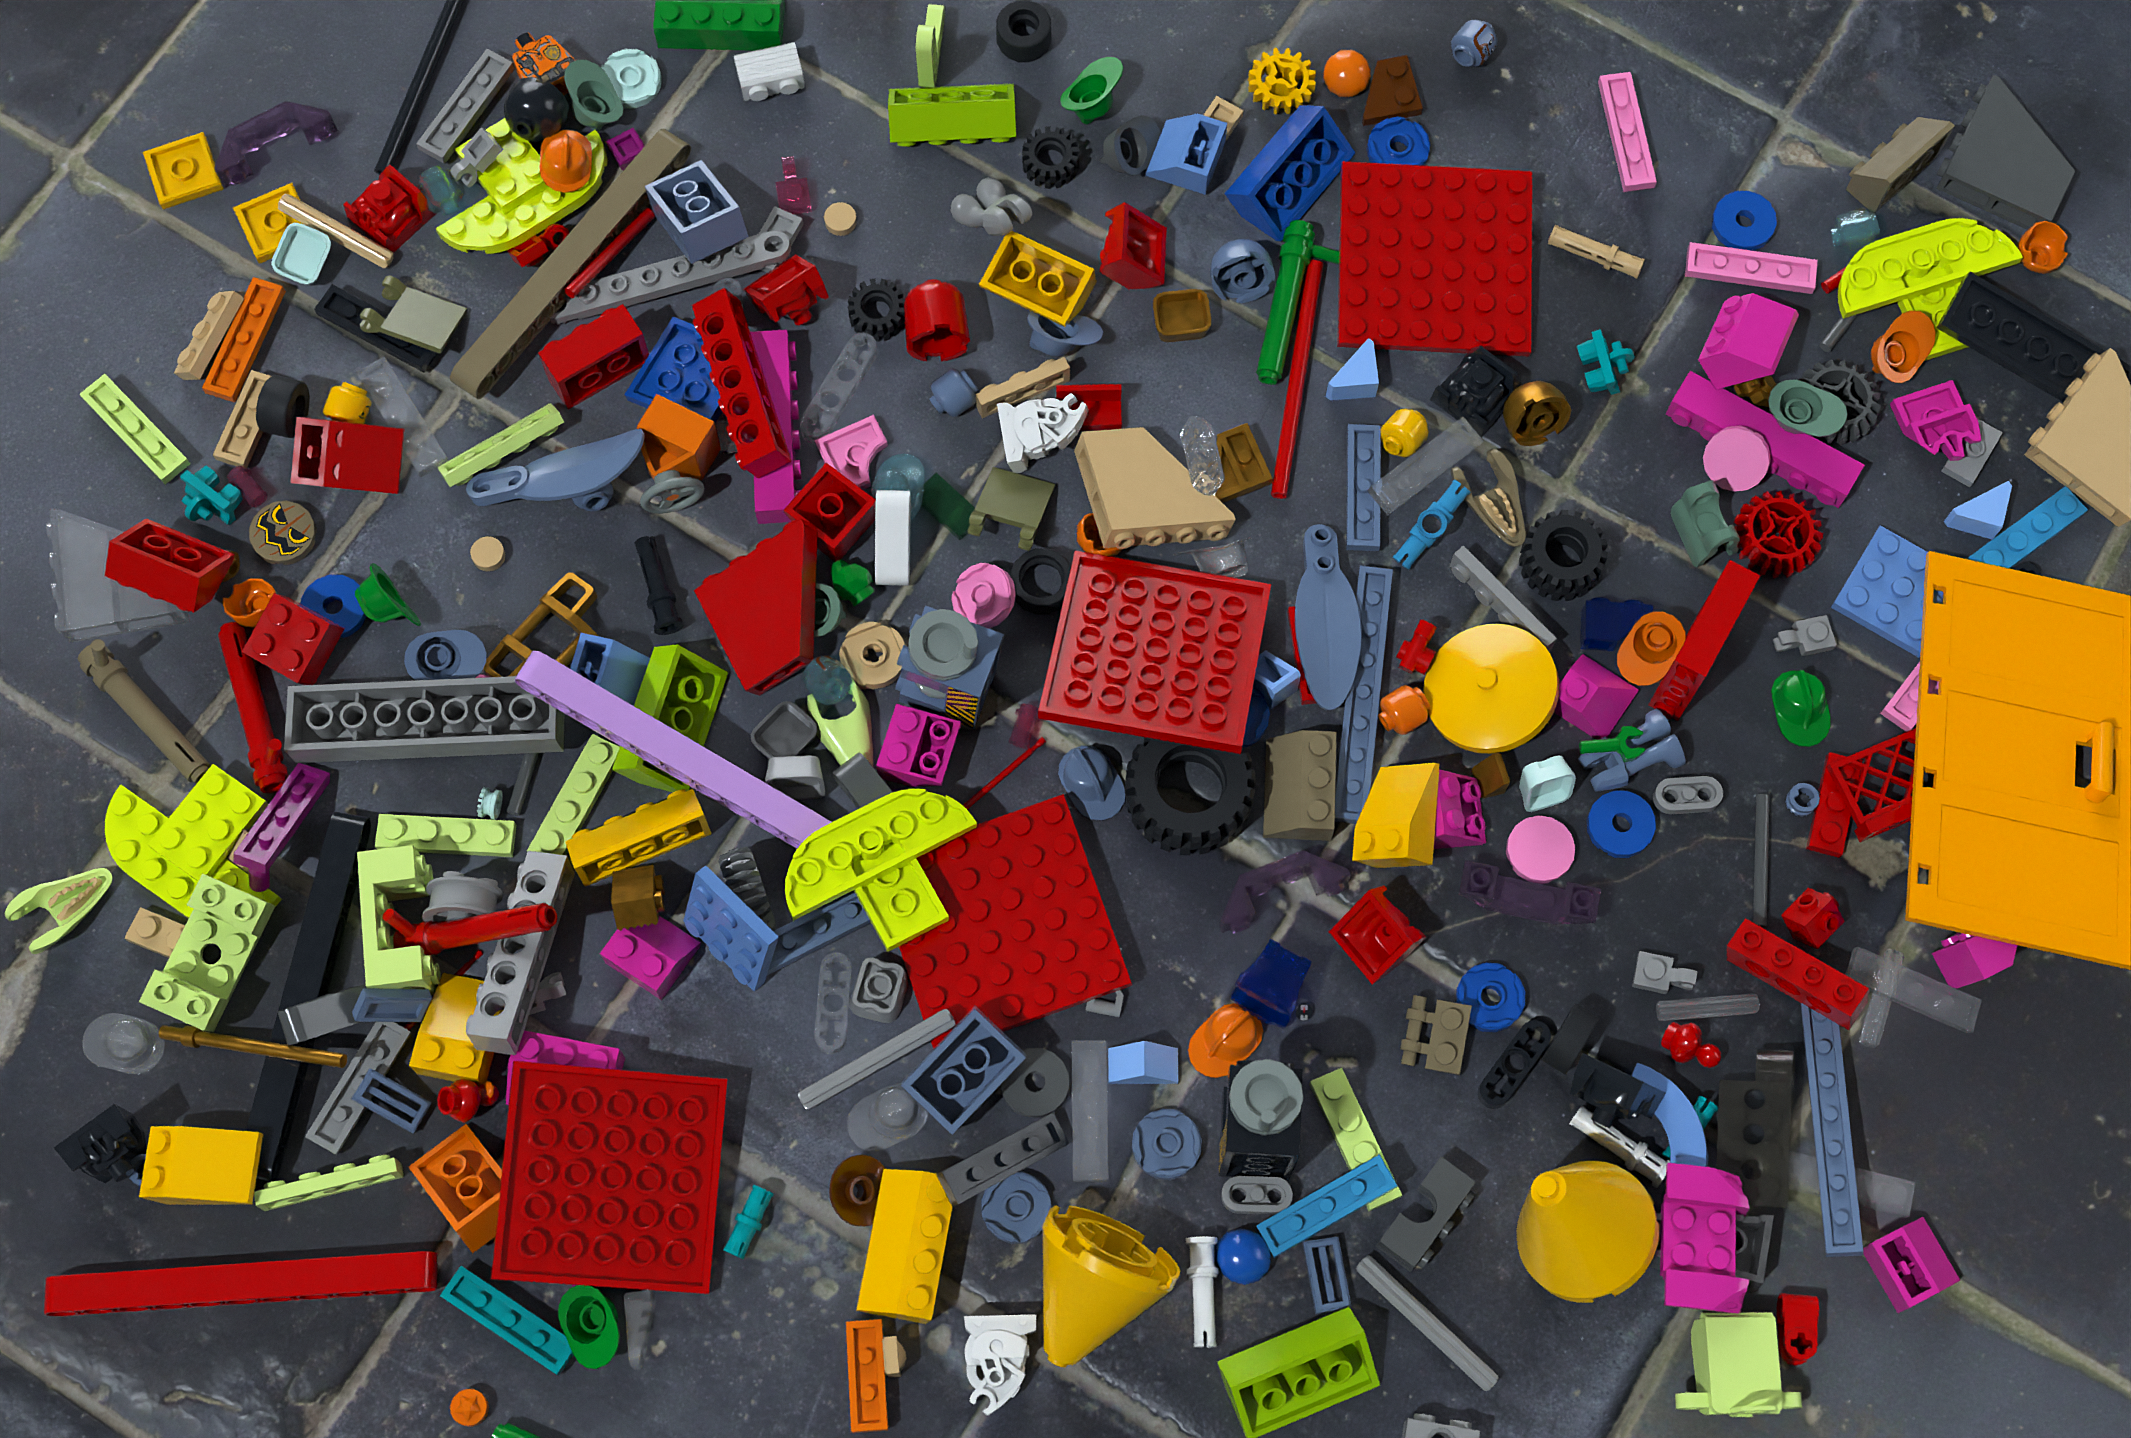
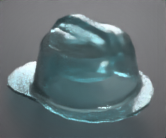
(901, 473)

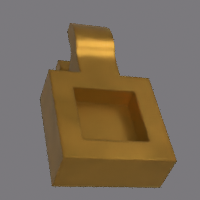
(1756, 389)

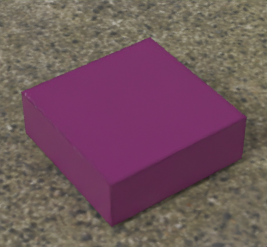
(625, 147)

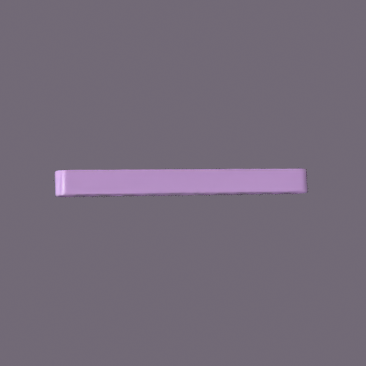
(668, 749)

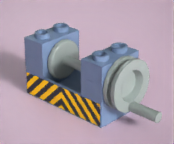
(948, 665)

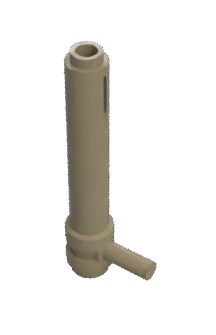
(112, 677)

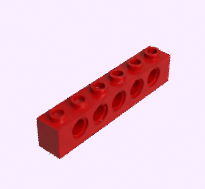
(740, 383)

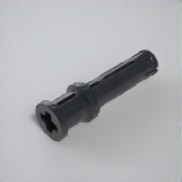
(660, 598)

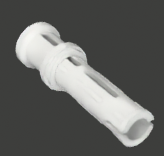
(1636, 1155)
(1202, 1272)

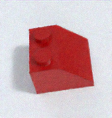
(835, 508)

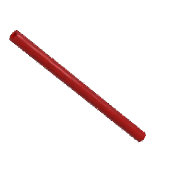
(1297, 380)

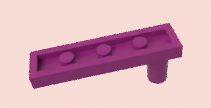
(279, 823)

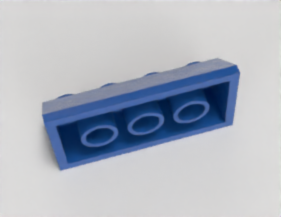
(1290, 171)

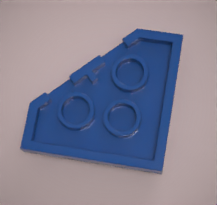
(677, 372)

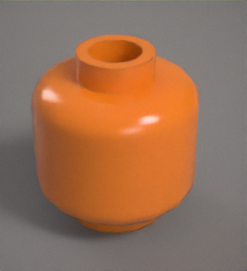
(1404, 709)

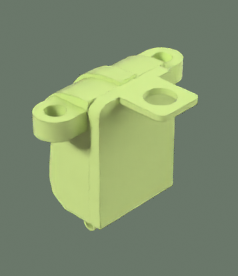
(1736, 1366)

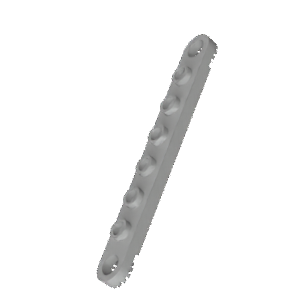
(673, 276)

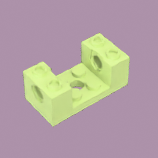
(386, 877)
(189, 985)

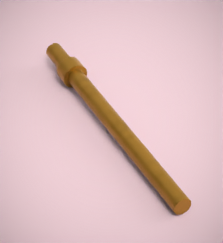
(194, 1037)

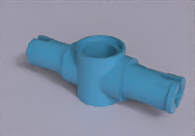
(1443, 511)

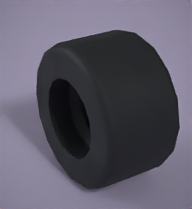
(1023, 14)
(280, 404)

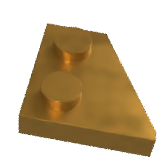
(1241, 463)

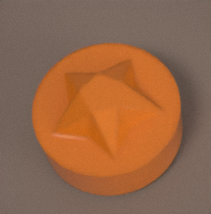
(469, 1407)

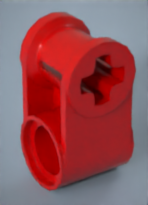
(1797, 1320)

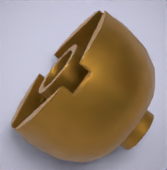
(1534, 412)

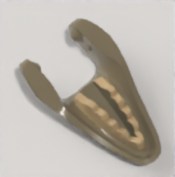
(1499, 506)

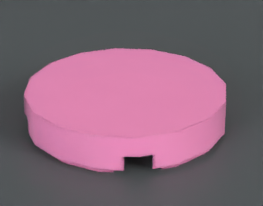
(1736, 458)
(984, 595)
(1540, 849)

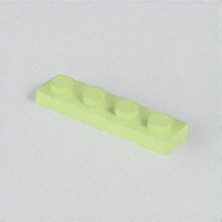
(135, 429)
(512, 439)
(576, 797)
(447, 835)
(1349, 1125)
(314, 1185)

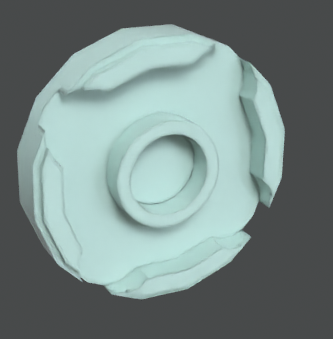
(633, 77)

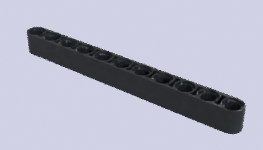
(307, 980)

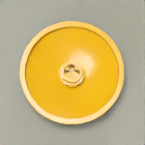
(1491, 688)

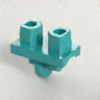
(1597, 350)
(204, 501)

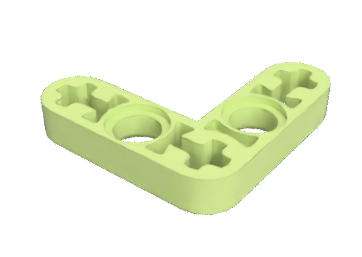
(929, 45)

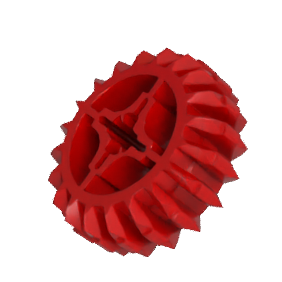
(1768, 513)

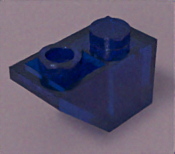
(1608, 623)

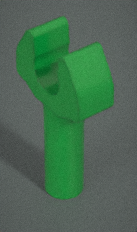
(1615, 744)

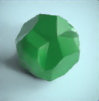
(851, 582)

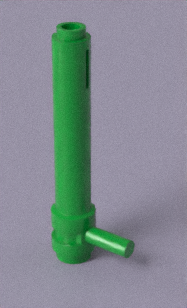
(1294, 258)

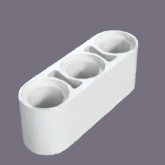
(892, 537)

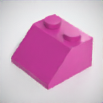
(651, 955)

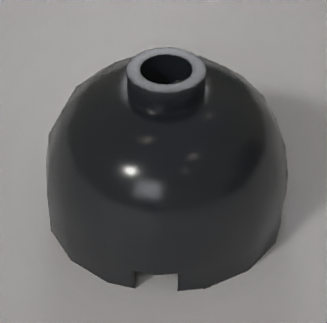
(535, 110)

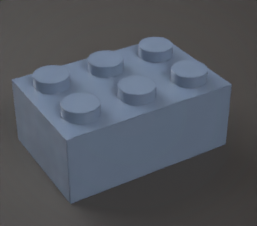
(696, 211)
(963, 1070)

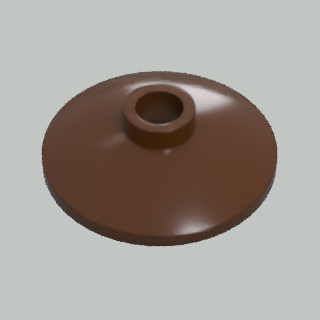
(866, 1175)

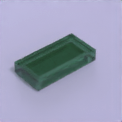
(947, 505)

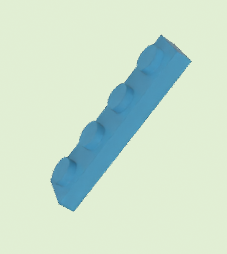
(2032, 530)
(1327, 1206)

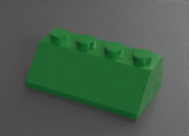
(719, 24)

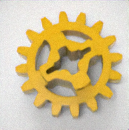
(1281, 81)

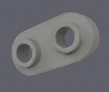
(1686, 794)
(1256, 1193)

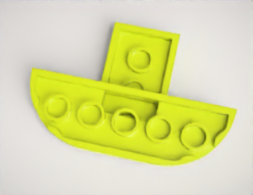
(518, 197)
(1923, 271)
(196, 838)
(876, 858)

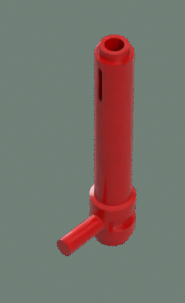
(264, 750)
(470, 930)

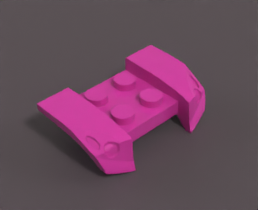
(1701, 1239)

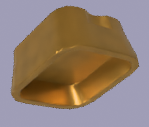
(1182, 315)

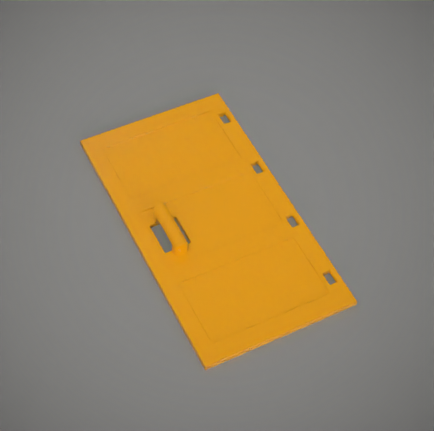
(2004, 829)

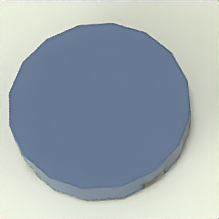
(1166, 1144)
(1016, 1208)

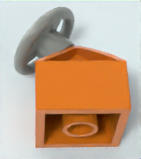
(677, 454)

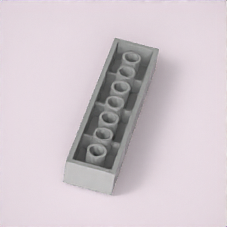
(418, 720)

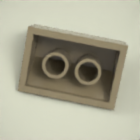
(1898, 161)
(1300, 786)

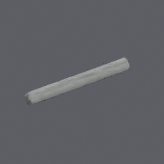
(876, 1059)
(1427, 1323)

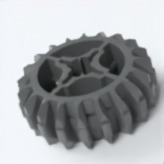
(1860, 411)
(745, 881)

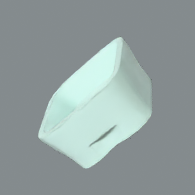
(301, 253)
(1546, 783)

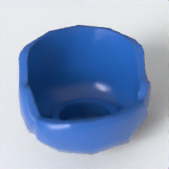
(1242, 1256)

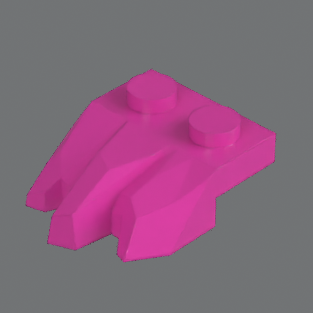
(1937, 420)

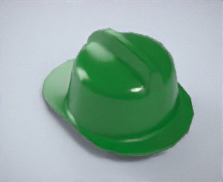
(1091, 92)
(381, 599)
(1801, 708)
(589, 1325)

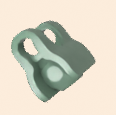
(1703, 523)

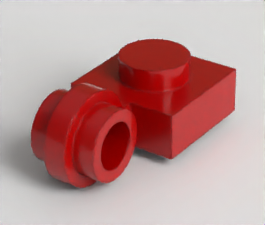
(531, 251)

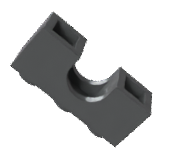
(1410, 1241)

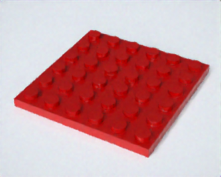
(1435, 258)
(1155, 652)
(1020, 926)
(609, 1178)

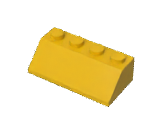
(637, 837)
(905, 1246)

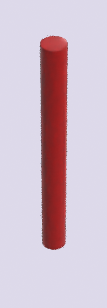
(609, 253)

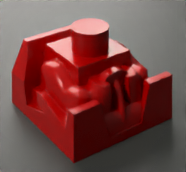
(390, 209)
(1134, 249)
(788, 290)
(1376, 935)

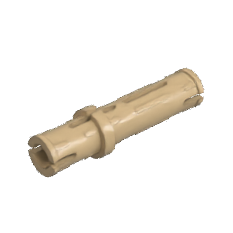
(1596, 251)

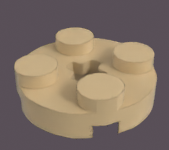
(856, 647)

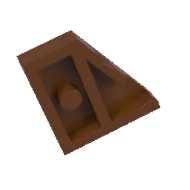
(1392, 92)

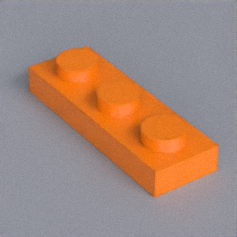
(866, 1376)

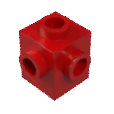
(1813, 917)

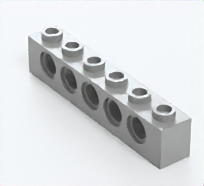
(504, 1031)

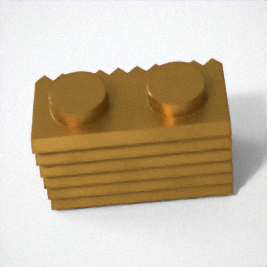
(637, 897)

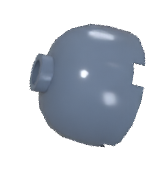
(1241, 271)

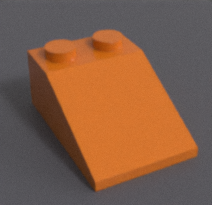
(463, 1185)

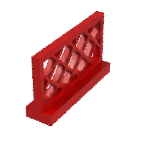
(1888, 817)

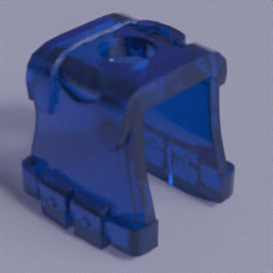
(1272, 984)

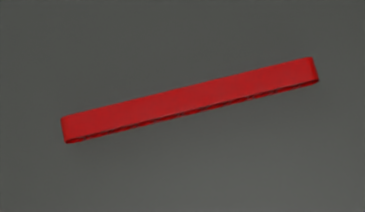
(240, 1283)

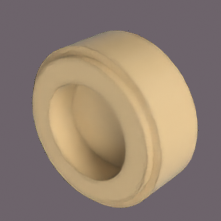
(840, 219)
(487, 553)

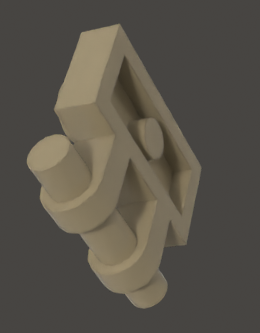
(1447, 1035)

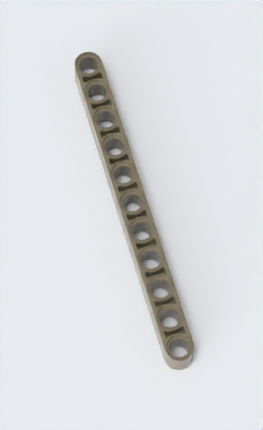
(544, 291)

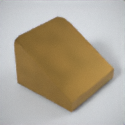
(1491, 776)

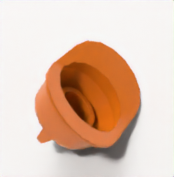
(566, 161)
(1903, 346)
(1650, 648)
(1223, 1040)

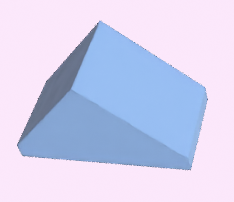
(1357, 377)
(1983, 514)
(1275, 679)
(1143, 1064)

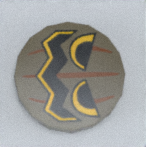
(282, 533)

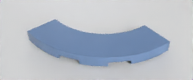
(1678, 1119)

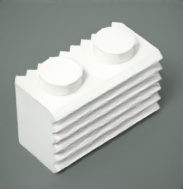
(769, 72)

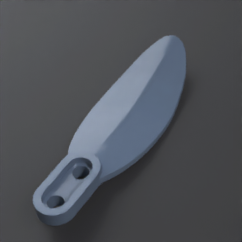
(560, 474)
(1326, 621)

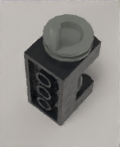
(1261, 1119)

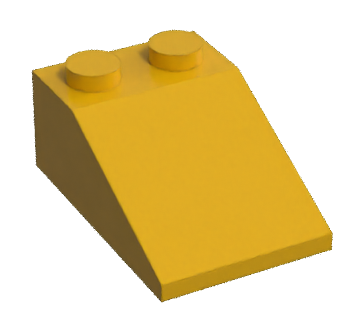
(1398, 818)
(442, 1042)
(200, 1166)

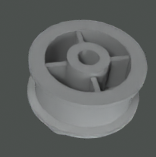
(460, 897)

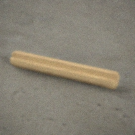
(335, 230)

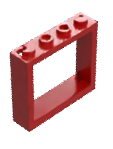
(1704, 640)

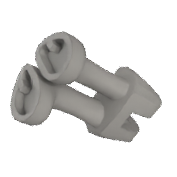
(994, 208)

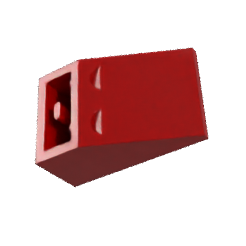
(347, 455)

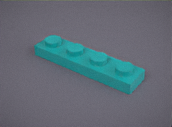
(508, 1320)

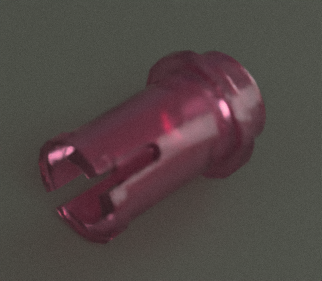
(249, 488)
(1024, 726)

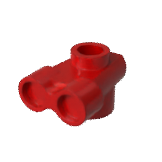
(1415, 654)

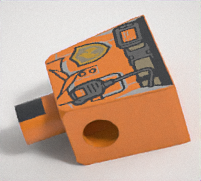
(542, 60)

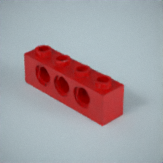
(1797, 974)

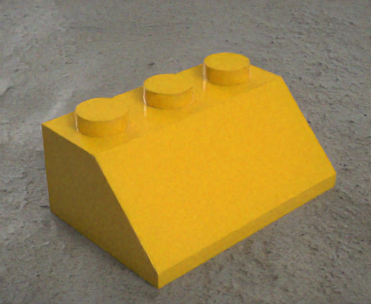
(1039, 278)

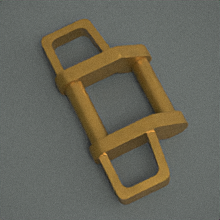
(548, 603)

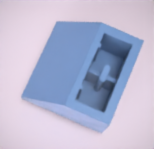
(1188, 152)
(610, 665)

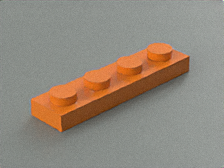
(243, 339)

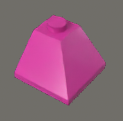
(1593, 697)

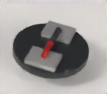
(1303, 1011)

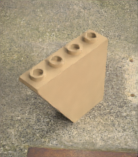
(2091, 438)
(1144, 492)

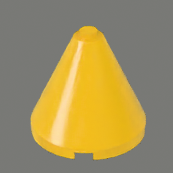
(1587, 1230)
(1095, 1281)

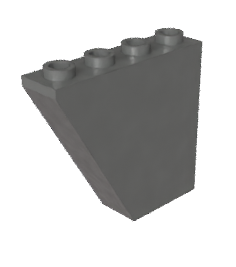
(2005, 161)

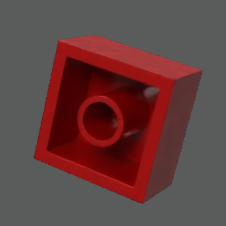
(293, 640)

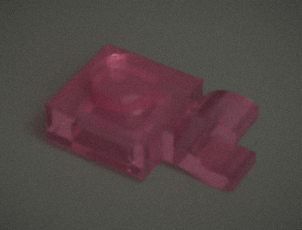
(793, 192)

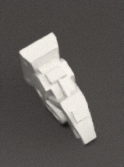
(1038, 427)
(1001, 1350)

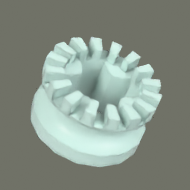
(490, 803)

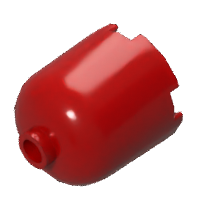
(936, 321)

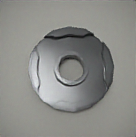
(1048, 1099)

